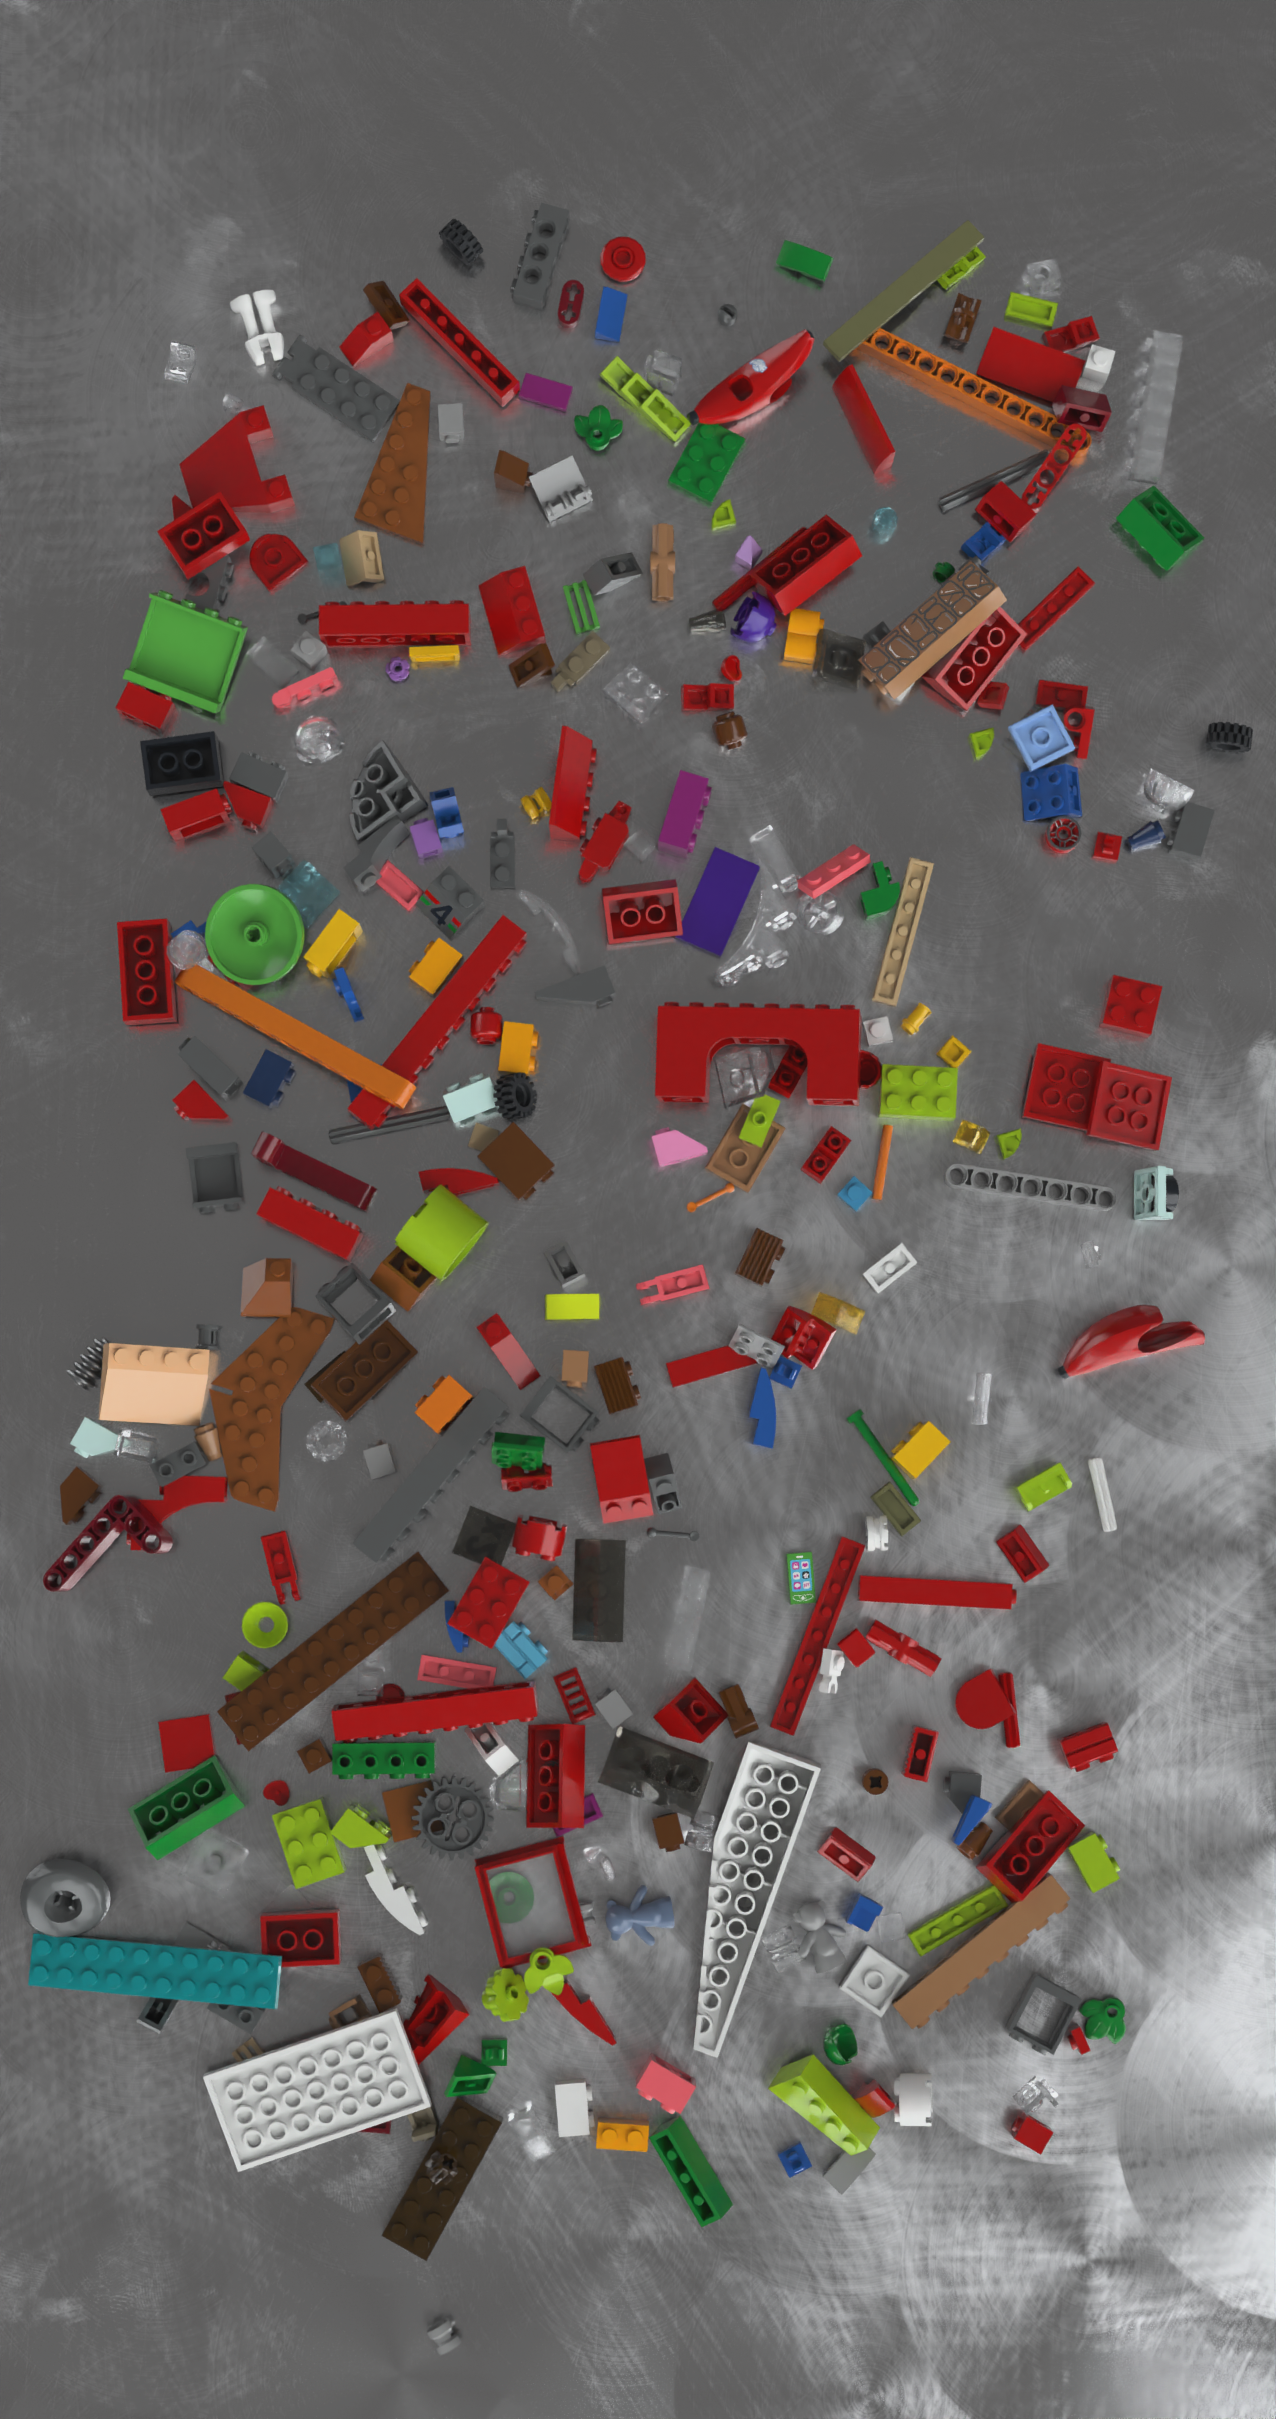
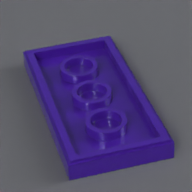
(718, 901)

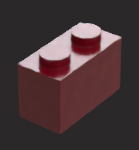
(1081, 408)

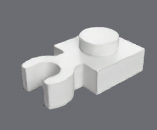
(831, 1667)

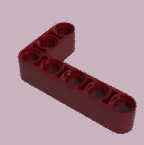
(312, 1172)
(103, 1539)

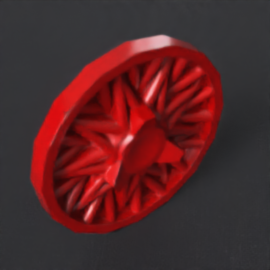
(623, 259)

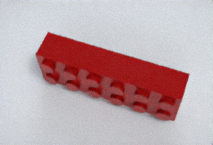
(395, 624)

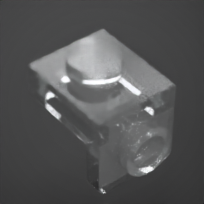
(181, 362)

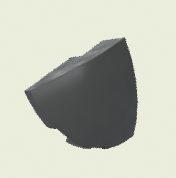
(382, 793)

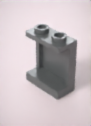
(216, 1177)

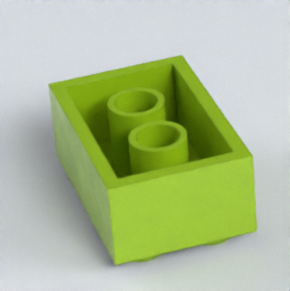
(918, 1092)
(307, 1842)

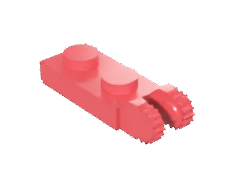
(303, 687)
(676, 1284)

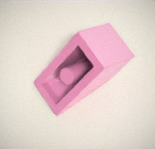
(675, 1147)

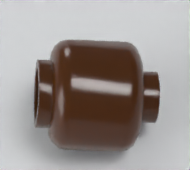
(729, 730)

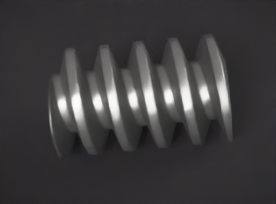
(90, 1366)

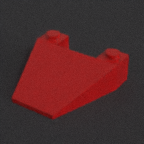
(229, 466)

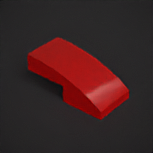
(1073, 336)
(707, 697)

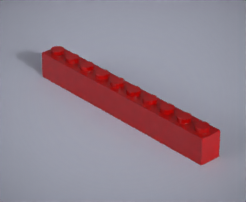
(444, 1015)

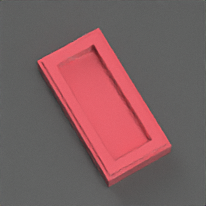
(399, 886)

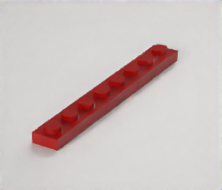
(817, 1636)

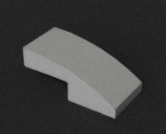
(847, 2169)

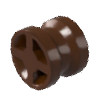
(871, 1778)

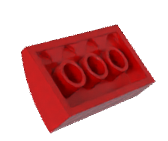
(863, 420)

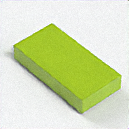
(1031, 310)

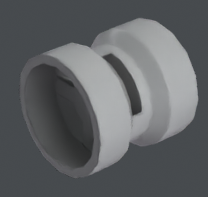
(442, 2334)

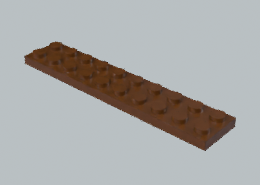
(332, 1651)

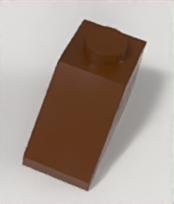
(511, 473)

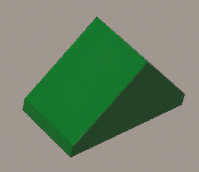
(469, 2078)

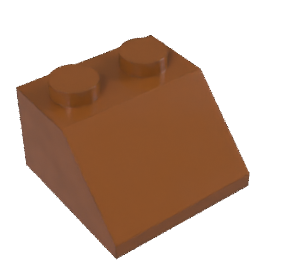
(402, 1278)

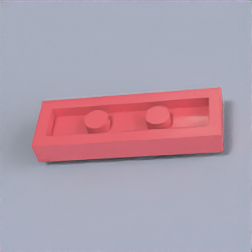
(833, 871)
(455, 1672)

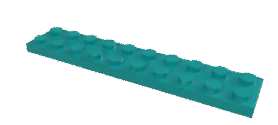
(155, 1970)

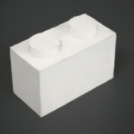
(572, 2107)

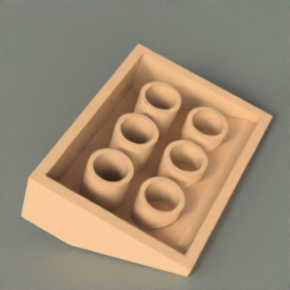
(153, 1384)

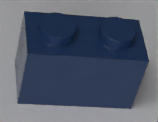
(269, 1079)

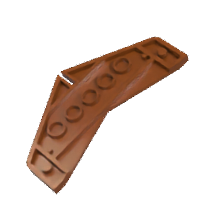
(252, 1415)

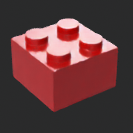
(1130, 1006)

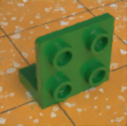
(518, 1450)

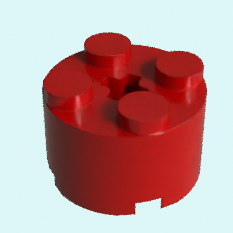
(539, 1537)

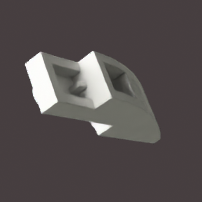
(396, 1900)

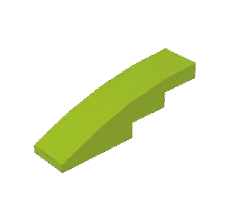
(645, 399)

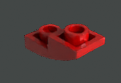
(789, 1072)
(825, 1154)

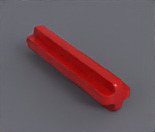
(1010, 1724)

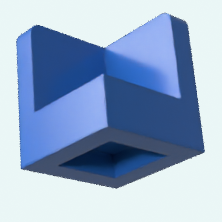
(863, 1912)

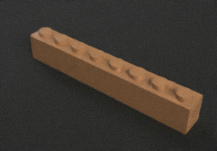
(979, 1951)

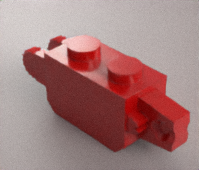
(605, 843)

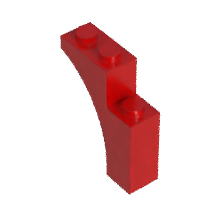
(181, 1494)

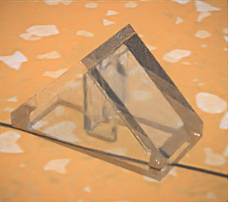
(137, 1446)

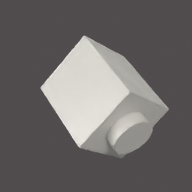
(1098, 363)

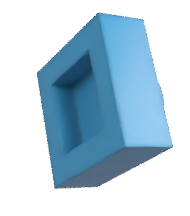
(854, 1193)

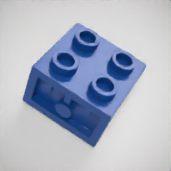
(1051, 792)

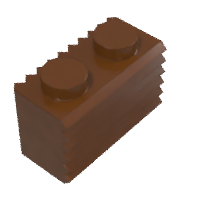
(759, 1257)
(616, 1385)
(380, 1983)

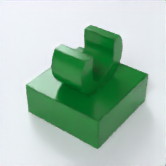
(494, 2052)

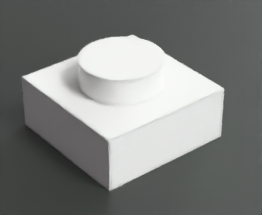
(877, 1031)

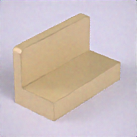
(361, 558)

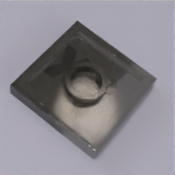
(838, 659)
(484, 1537)

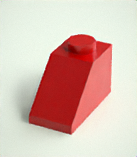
(366, 339)
(249, 805)
(198, 1105)

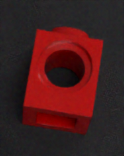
(1031, 2132)

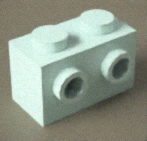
(470, 1097)

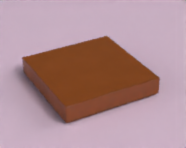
(399, 1810)

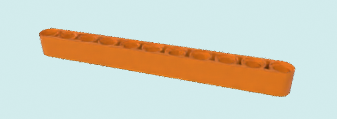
(977, 398)
(296, 1035)

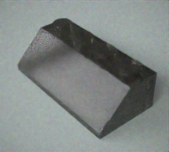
(599, 1590)

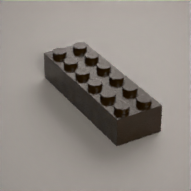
(428, 2206)

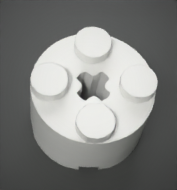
(914, 2099)

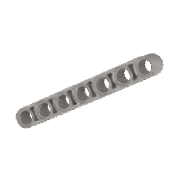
(1042, 1184)

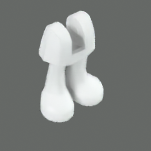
(270, 338)

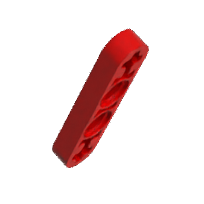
(1051, 464)

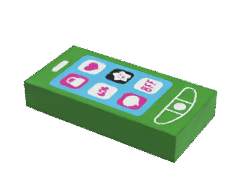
(801, 1578)

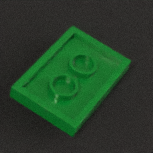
(706, 461)

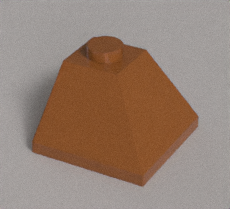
(267, 1288)

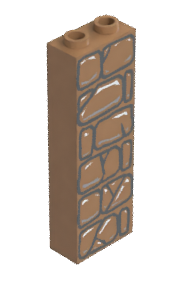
(932, 630)

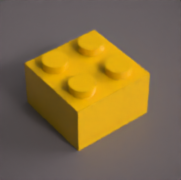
(920, 1449)

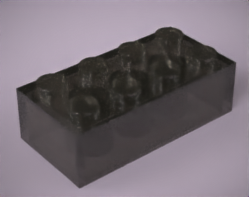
(656, 1772)

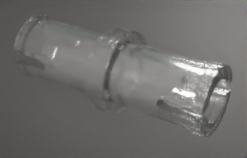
(981, 1399)

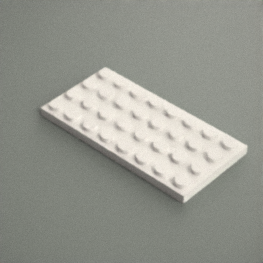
(317, 2090)

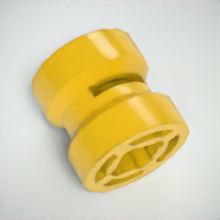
(540, 798)

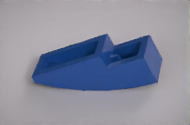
(764, 1411)

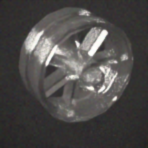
(820, 912)

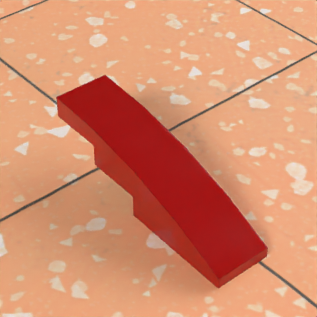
(586, 2013)

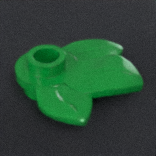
(598, 424)
(1103, 2023)

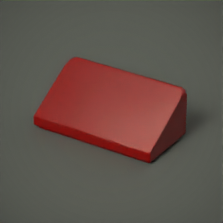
(1022, 1553)
(847, 1854)

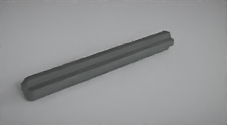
(987, 483)
(391, 1124)

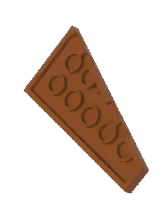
(399, 479)

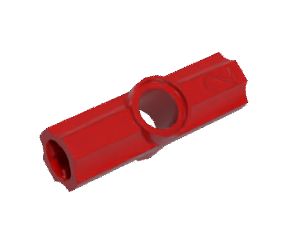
(903, 1648)

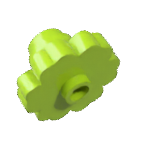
(505, 1995)

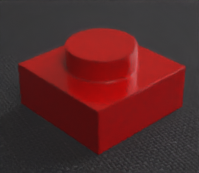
(993, 695)
(1077, 2039)

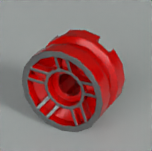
(1073, 834)

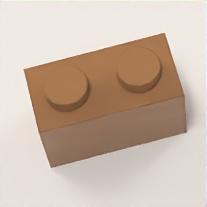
(575, 1368)

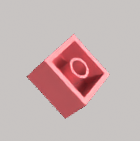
(665, 2083)

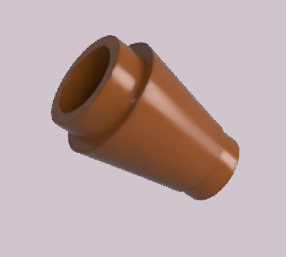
(975, 1841)

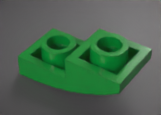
(804, 260)

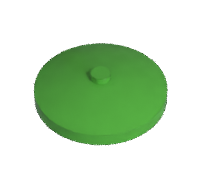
(254, 934)

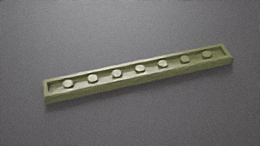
(903, 290)

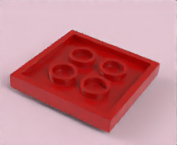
(1061, 1086)
(1129, 1106)

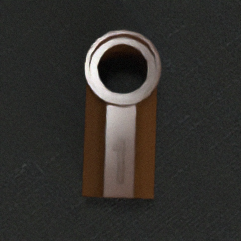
(740, 1716)

